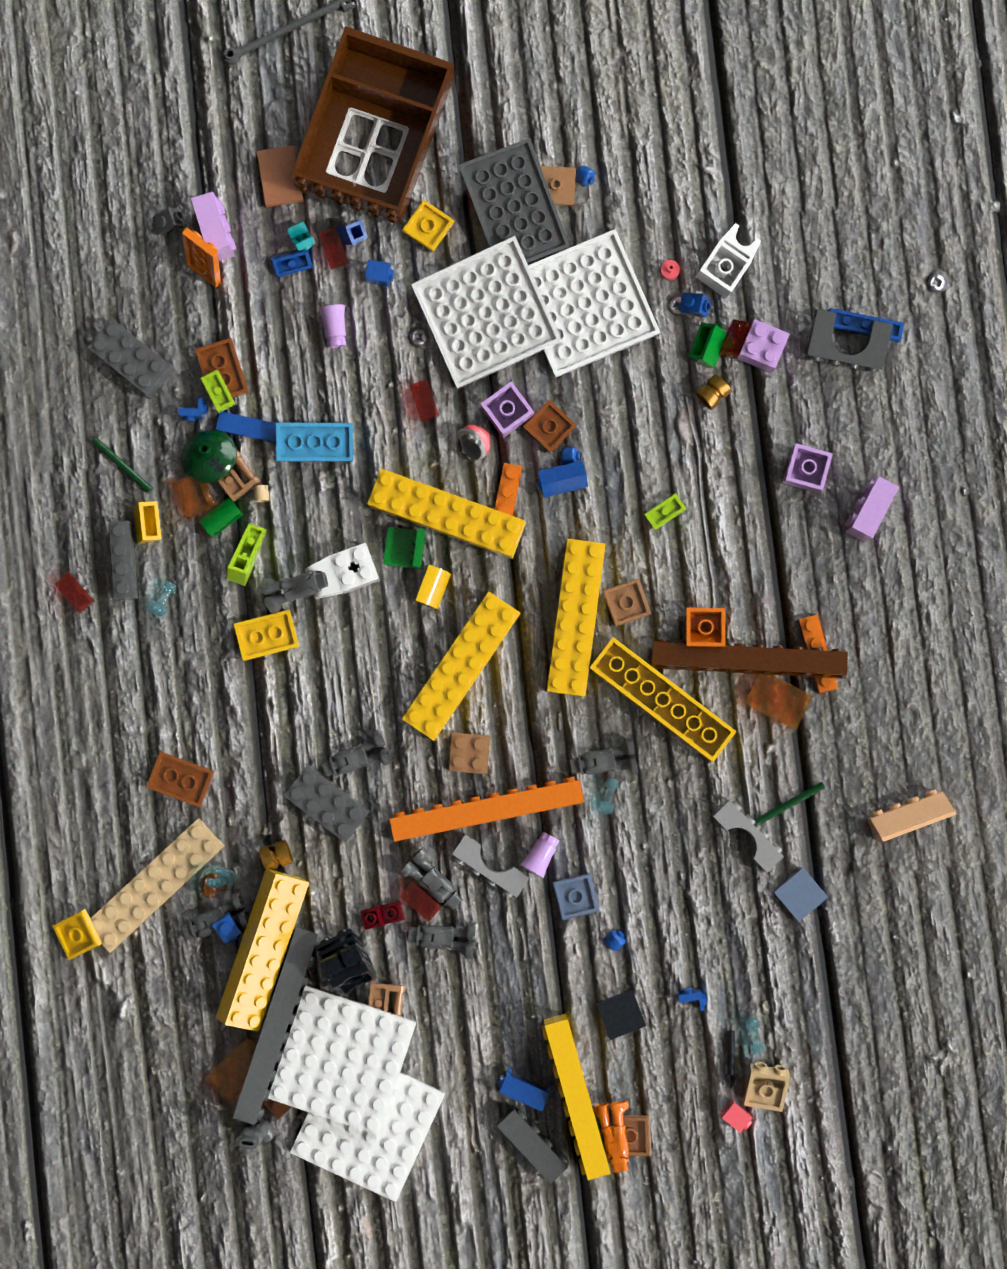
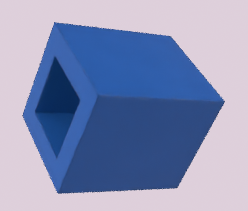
(352, 232)
(379, 273)

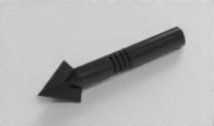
(730, 1076)

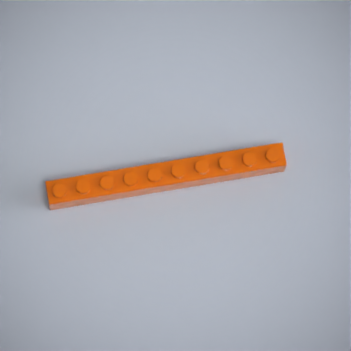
(486, 810)

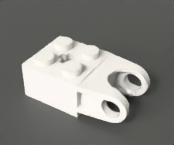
(732, 258)
(338, 571)

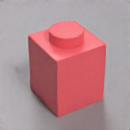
(736, 1116)

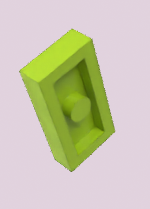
(218, 391)
(665, 512)

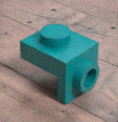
(300, 236)

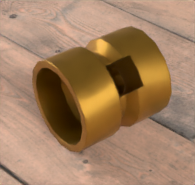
(715, 389)
(276, 855)

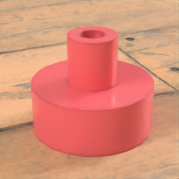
(667, 273)

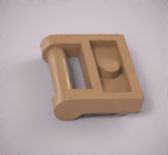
(233, 484)
(380, 996)

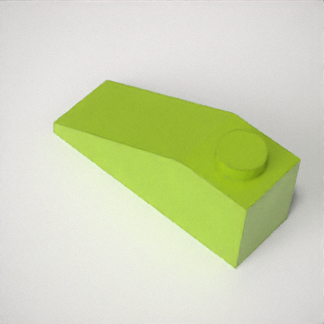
(246, 555)

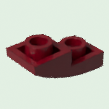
(382, 915)

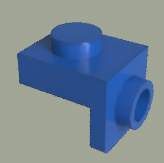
(695, 304)
(191, 414)
(227, 928)
(688, 995)

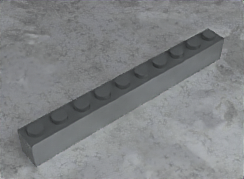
(275, 1026)

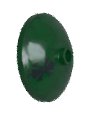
(214, 462)

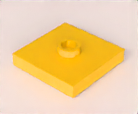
(428, 226)
(77, 934)

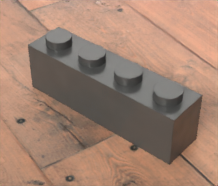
(123, 560)
(532, 1144)

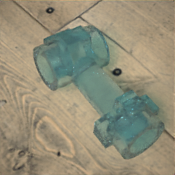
(159, 608)
(605, 806)
(753, 1024)

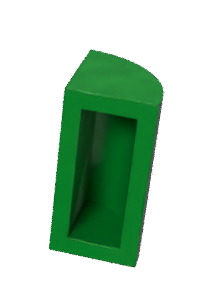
(707, 345)
(221, 517)

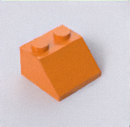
(705, 627)

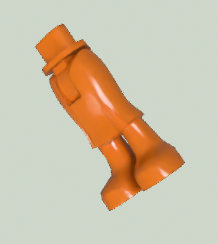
(614, 1135)

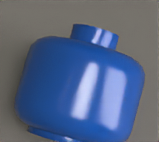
(585, 176)
(569, 455)
(614, 940)

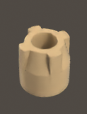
(261, 493)

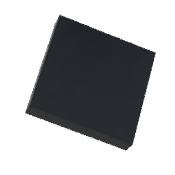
(621, 1014)

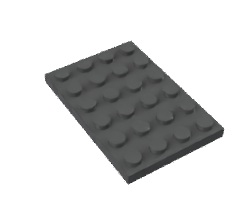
(514, 200)

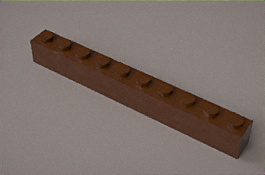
(751, 659)

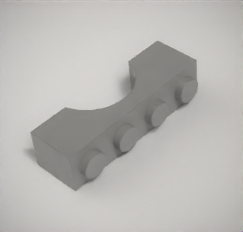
(764, 852)
(510, 880)

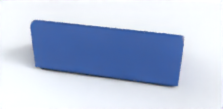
(291, 262)

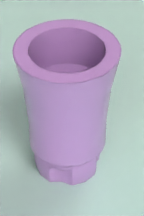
(334, 325)
(540, 854)

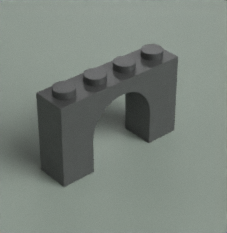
(870, 356)

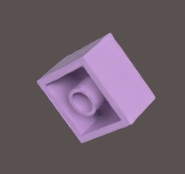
(763, 346)
(507, 409)
(807, 468)

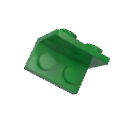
(404, 547)

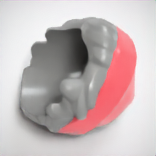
(474, 441)

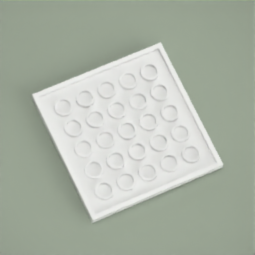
(592, 302)
(486, 312)
(342, 1060)
(369, 1159)

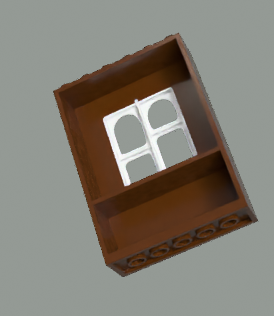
(391, 89)

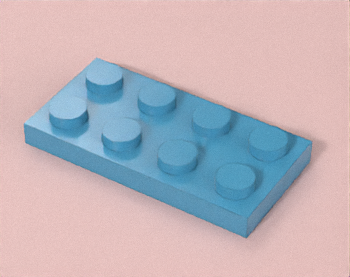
(314, 442)

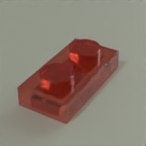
(333, 248)
(735, 339)
(424, 400)
(74, 592)
(420, 901)

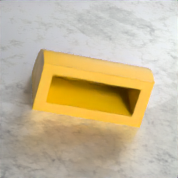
(147, 522)
(433, 587)

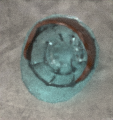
(215, 880)

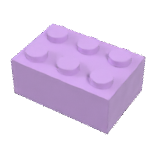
(214, 224)
(871, 508)

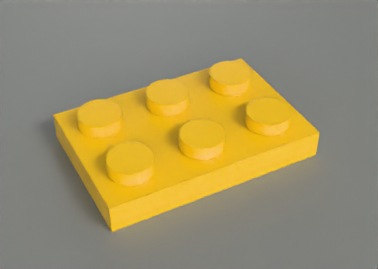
(266, 635)

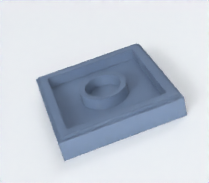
(800, 894)
(575, 896)

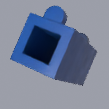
(562, 479)
(523, 1090)

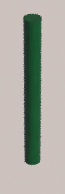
(122, 465)
(790, 803)

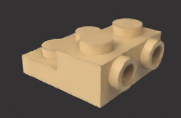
(766, 1086)

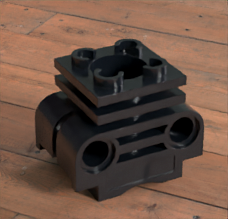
(345, 961)

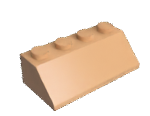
(910, 816)

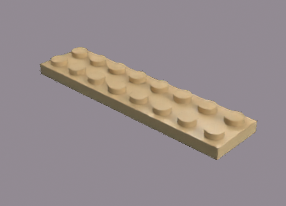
(155, 884)

